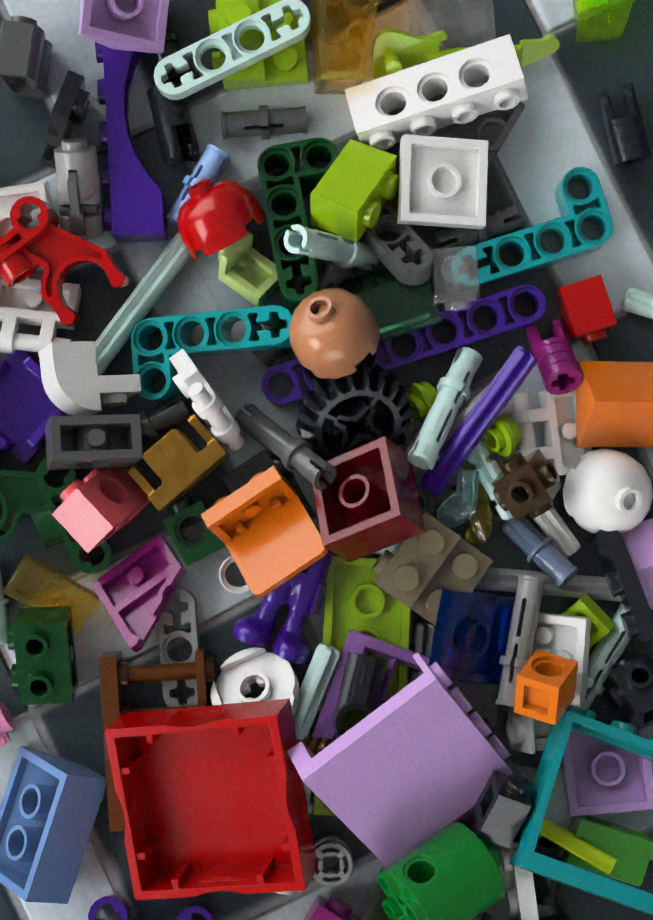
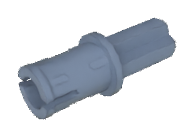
(540, 551)

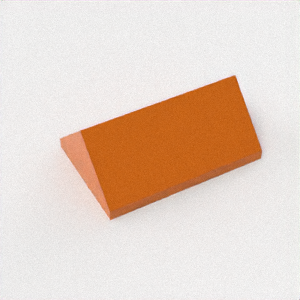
(615, 404)

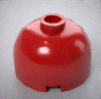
(216, 215)

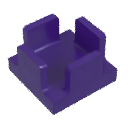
(23, 406)

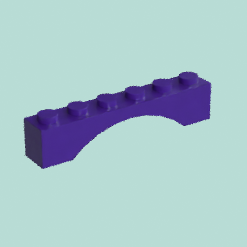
(136, 200)

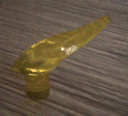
(481, 519)

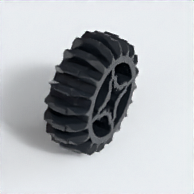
(351, 407)

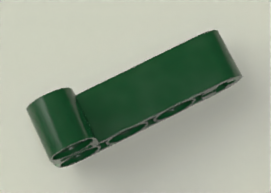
(288, 191)

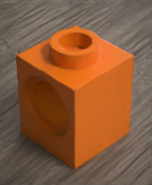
(545, 687)

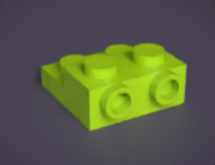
(279, 69)

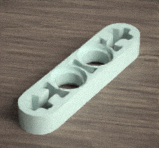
(229, 42)

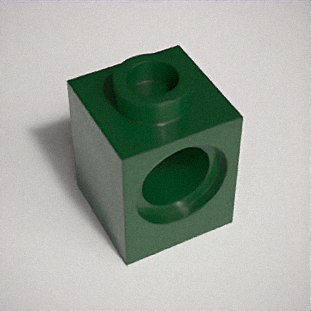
(191, 550)

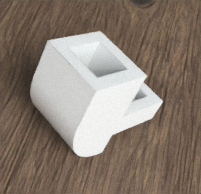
(73, 380)

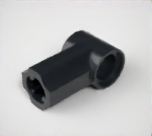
(358, 687)

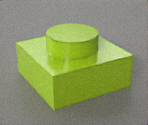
(600, 624)

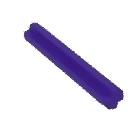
(479, 420)

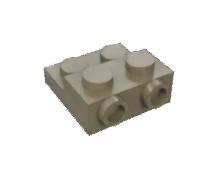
(427, 564)

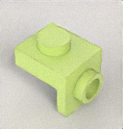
(247, 271)

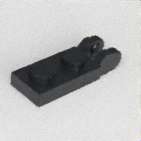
(625, 583)

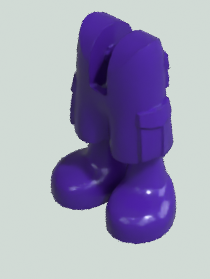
(304, 596)

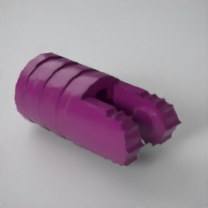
(555, 359)

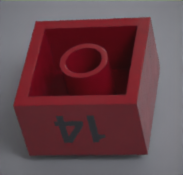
(369, 501)

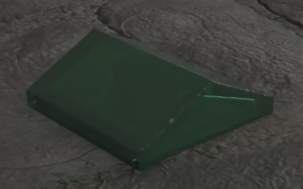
(394, 305)

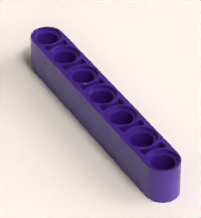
(426, 347)

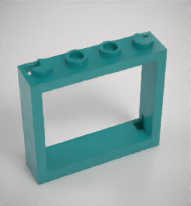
(617, 735)

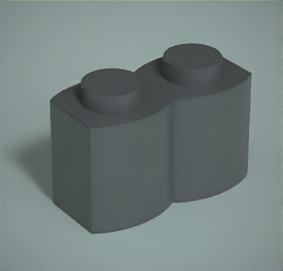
(24, 57)

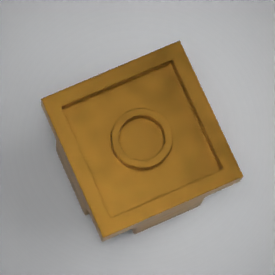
(178, 464)

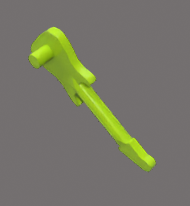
(399, 50)

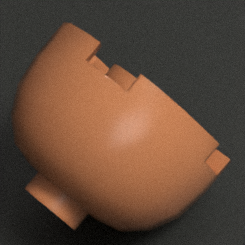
(333, 332)

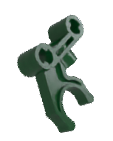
(29, 494)

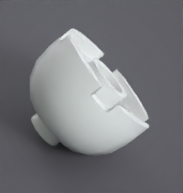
(607, 492)

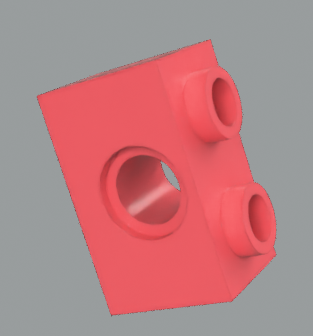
(100, 505)

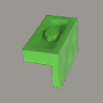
(627, 845)

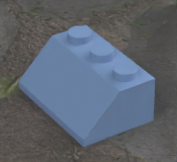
(46, 824)

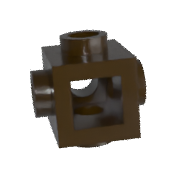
(535, 475)

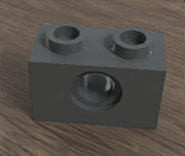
(93, 441)

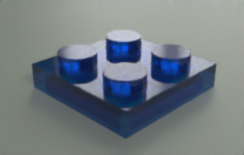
(471, 634)

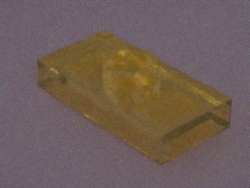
(42, 586)

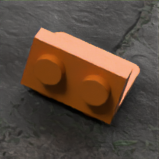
(266, 531)

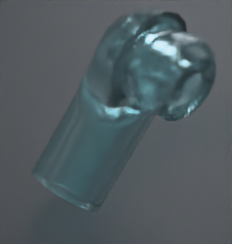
(462, 502)

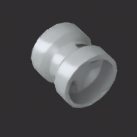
(331, 852)

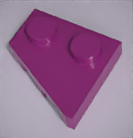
(140, 589)

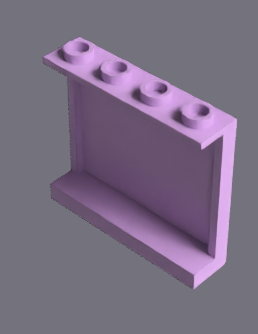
(405, 766)

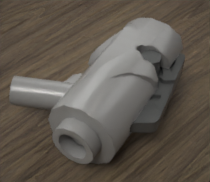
(79, 188)

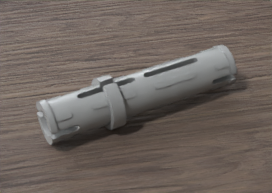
(521, 635)

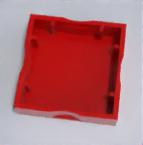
(212, 800)

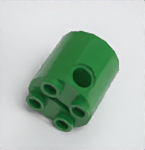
(444, 878)

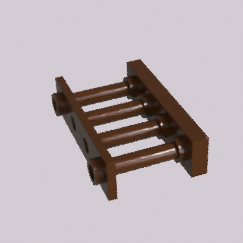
(119, 675)

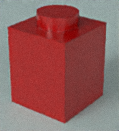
(586, 310)

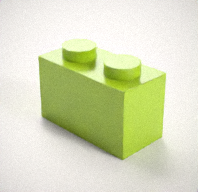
(354, 190)

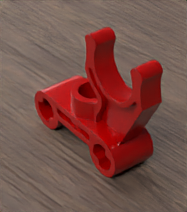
(52, 248)

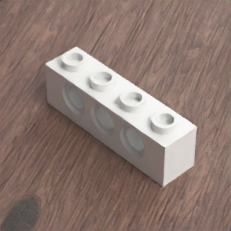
(448, 76)

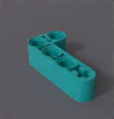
(565, 228)
(216, 341)

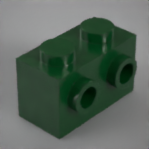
(44, 655)

